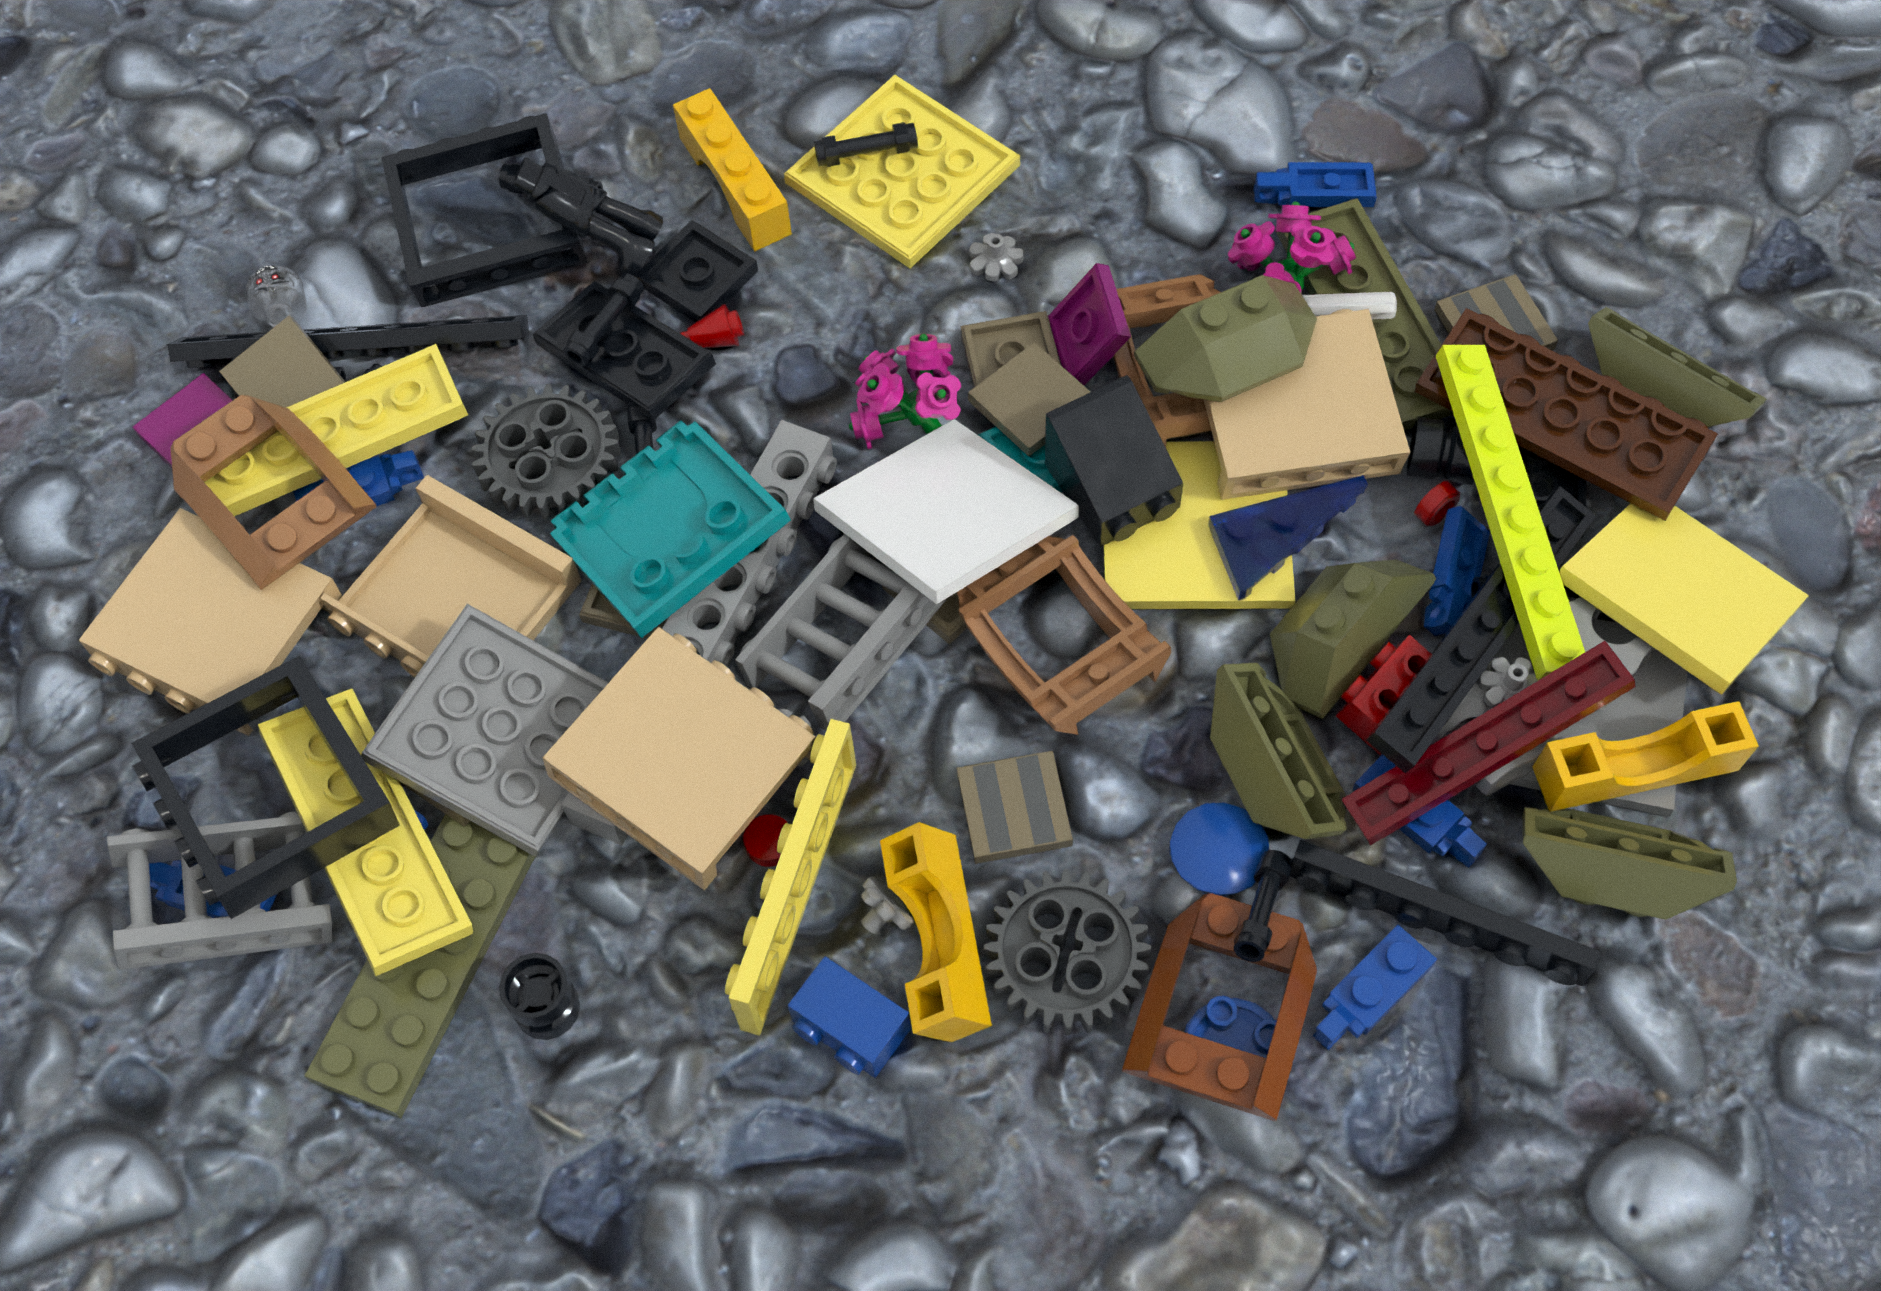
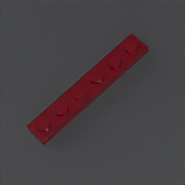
(1490, 742)

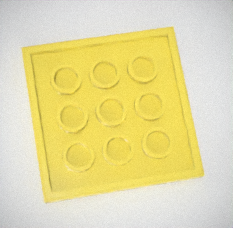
(912, 196)
(1177, 559)
(1683, 592)

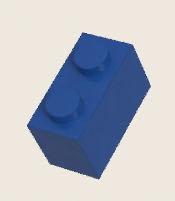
(848, 1018)

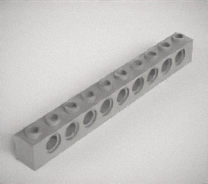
(787, 454)

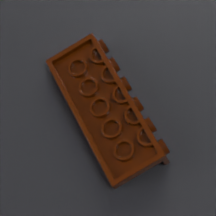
(1583, 417)

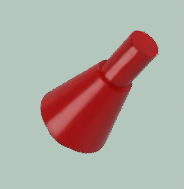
(716, 329)

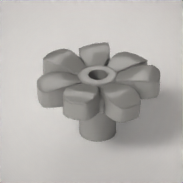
(995, 257)
(1505, 680)
(884, 907)

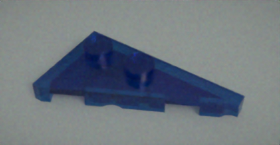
(1266, 533)

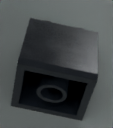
(1112, 461)

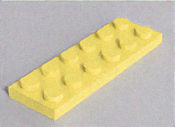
(352, 422)
(395, 883)
(791, 883)

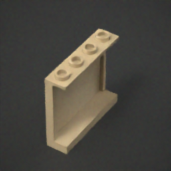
(1316, 422)
(441, 562)
(198, 621)
(679, 754)

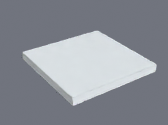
(946, 510)

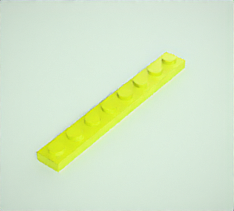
(1510, 508)

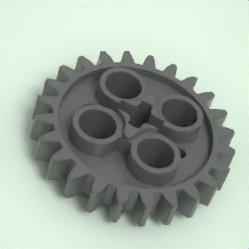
(545, 450)
(1111, 961)

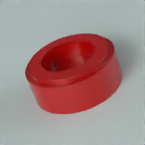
(1436, 502)
(762, 839)

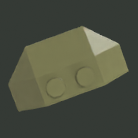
(1230, 341)
(1667, 373)
(1342, 627)
(1274, 756)
(1625, 863)

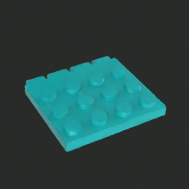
(667, 525)

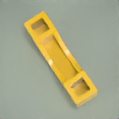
(749, 190)
(1693, 748)
(927, 875)

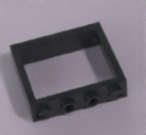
(492, 266)
(298, 857)

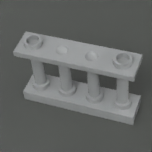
(861, 663)
(199, 934)

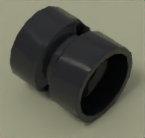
(1437, 450)
(538, 984)

